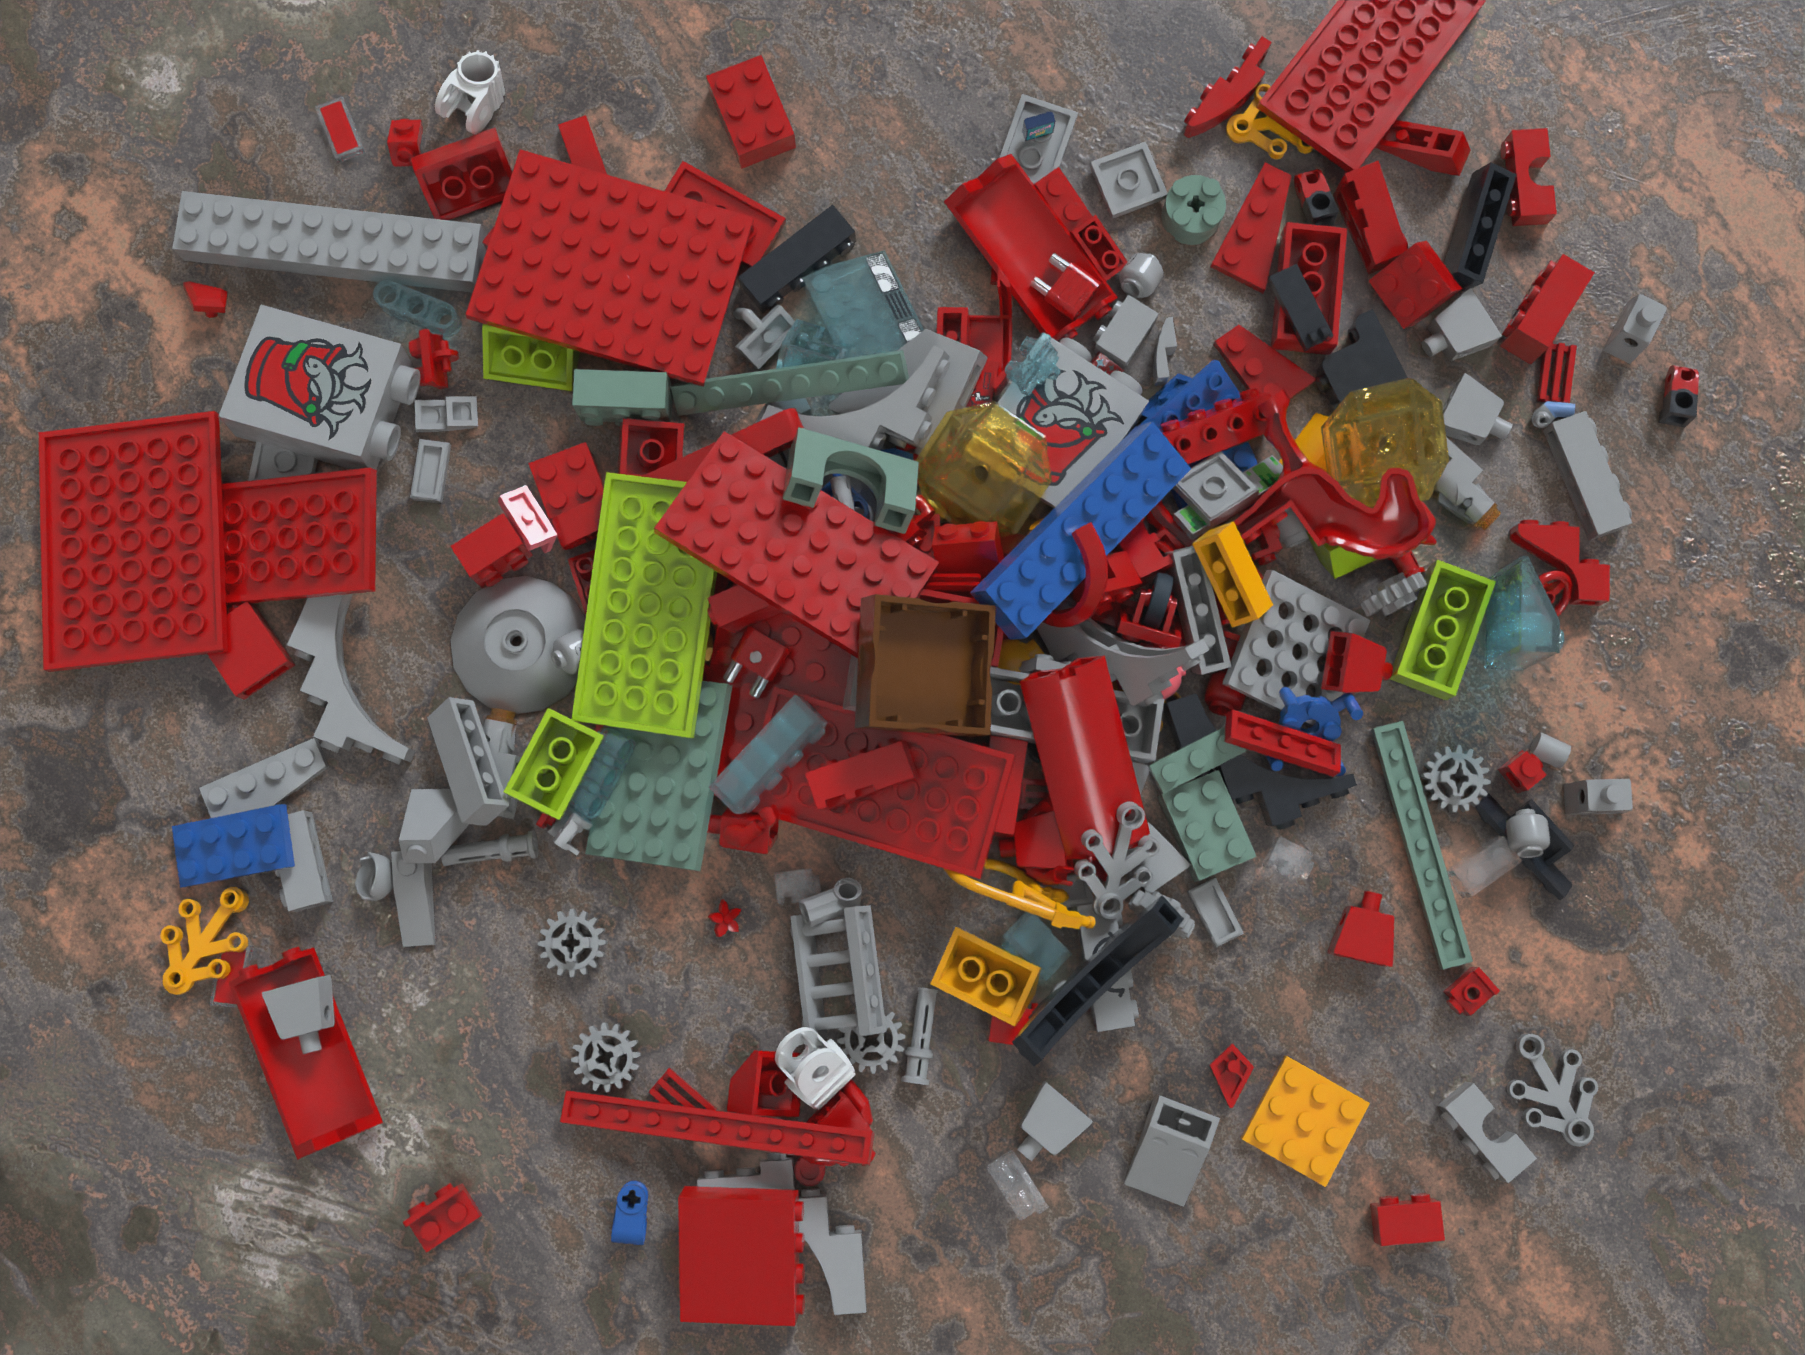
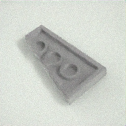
(265, 781)

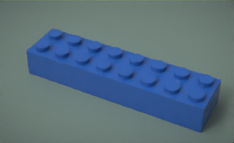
(1048, 561)

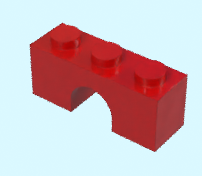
(1528, 201)

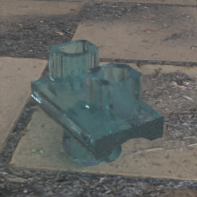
(1037, 366)

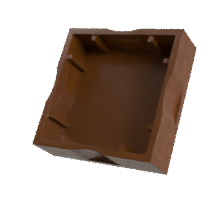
(924, 666)

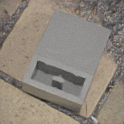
(1171, 1150)

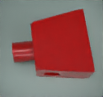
(1354, 664)
(1365, 933)

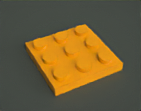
(1305, 1120)

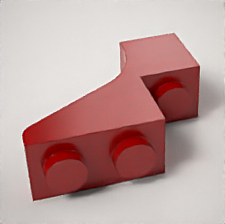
(1559, 547)

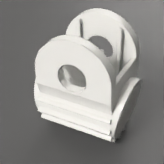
(465, 82)
(817, 1071)

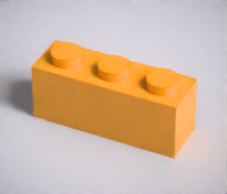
(1232, 574)

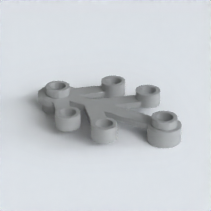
(1118, 864)
(1556, 1094)

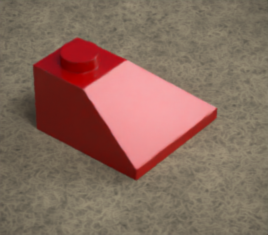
(761, 1089)

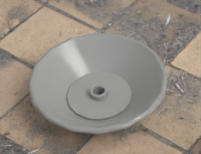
(507, 675)

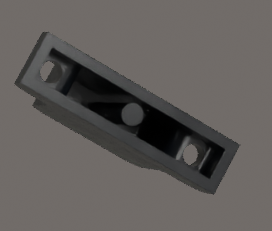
(1360, 365)

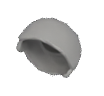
(374, 877)

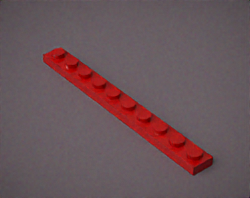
(718, 1127)

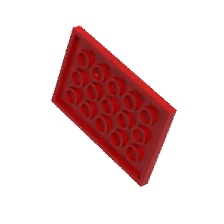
(300, 536)

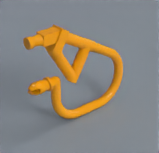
(1027, 896)

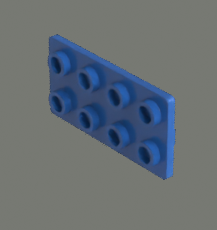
(1189, 394)

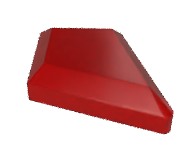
(206, 298)
(1231, 1073)

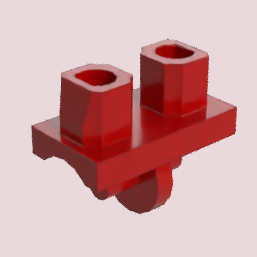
(435, 358)

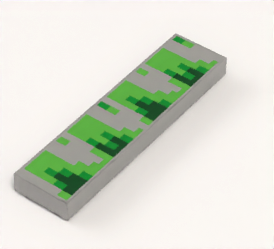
(1261, 475)

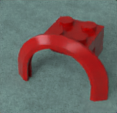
(984, 332)
(1107, 581)

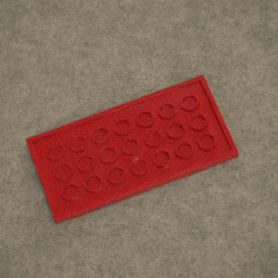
(1363, 72)
(788, 554)
(934, 819)

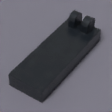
(1300, 307)

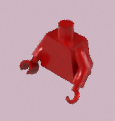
(747, 831)
(1039, 846)
(845, 1109)

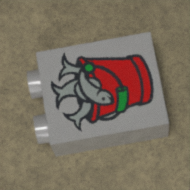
(319, 390)
(1079, 414)

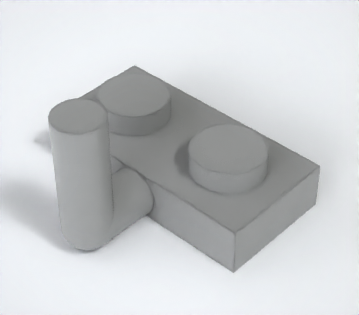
(765, 334)

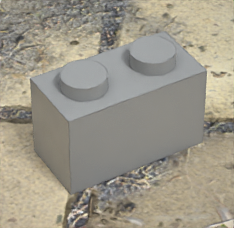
(1126, 331)

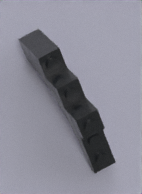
(1276, 793)
(1094, 977)

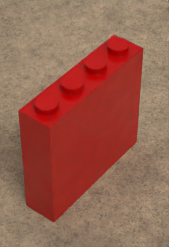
(740, 1255)

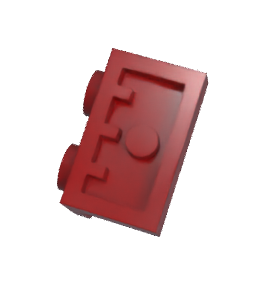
(442, 1217)

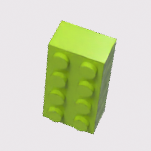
(1442, 630)

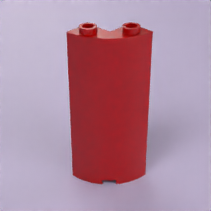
(1018, 236)
(1082, 752)
(318, 1092)

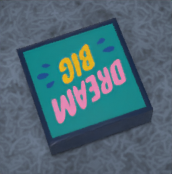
(1038, 126)

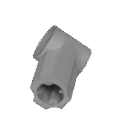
(831, 902)

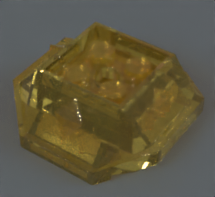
(1414, 434)
(1000, 443)

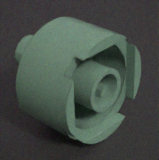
(1198, 193)

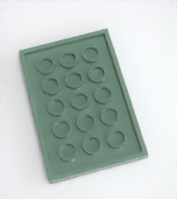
(663, 795)

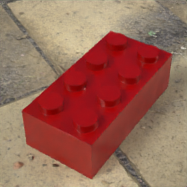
(1321, 259)

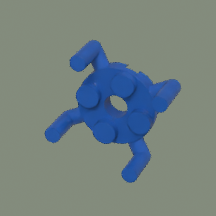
(1320, 709)

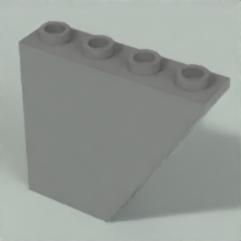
(951, 391)

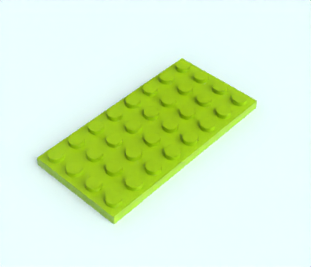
(642, 617)

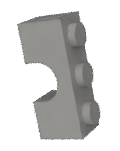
(1465, 1112)

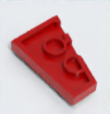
(1261, 365)

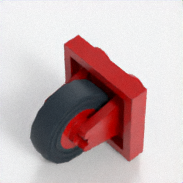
(1151, 623)

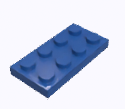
(233, 846)

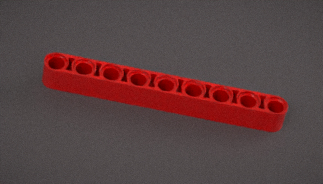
(766, 436)

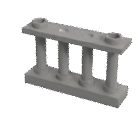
(864, 968)

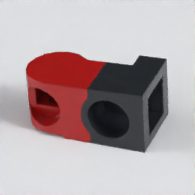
(1316, 198)
(1680, 396)

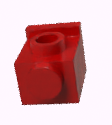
(1522, 771)
(1457, 991)

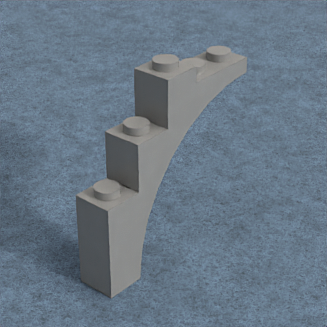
(898, 412)
(1139, 669)
(344, 720)
(836, 1251)

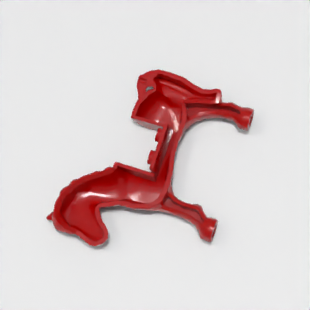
(1327, 512)

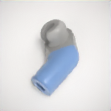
(1550, 411)

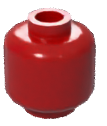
(1220, 697)

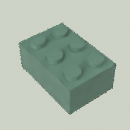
(617, 395)
(1206, 826)

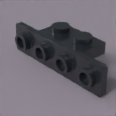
(1542, 866)

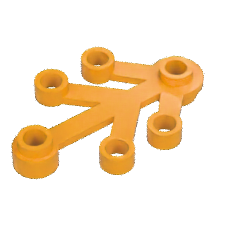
(1261, 124)
(201, 943)

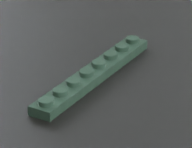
(791, 383)
(1421, 845)

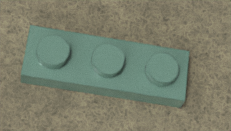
(1193, 760)

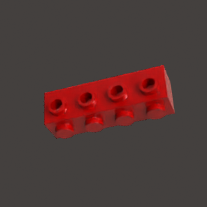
(1219, 427)

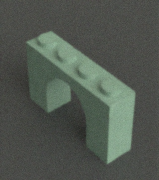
(887, 475)

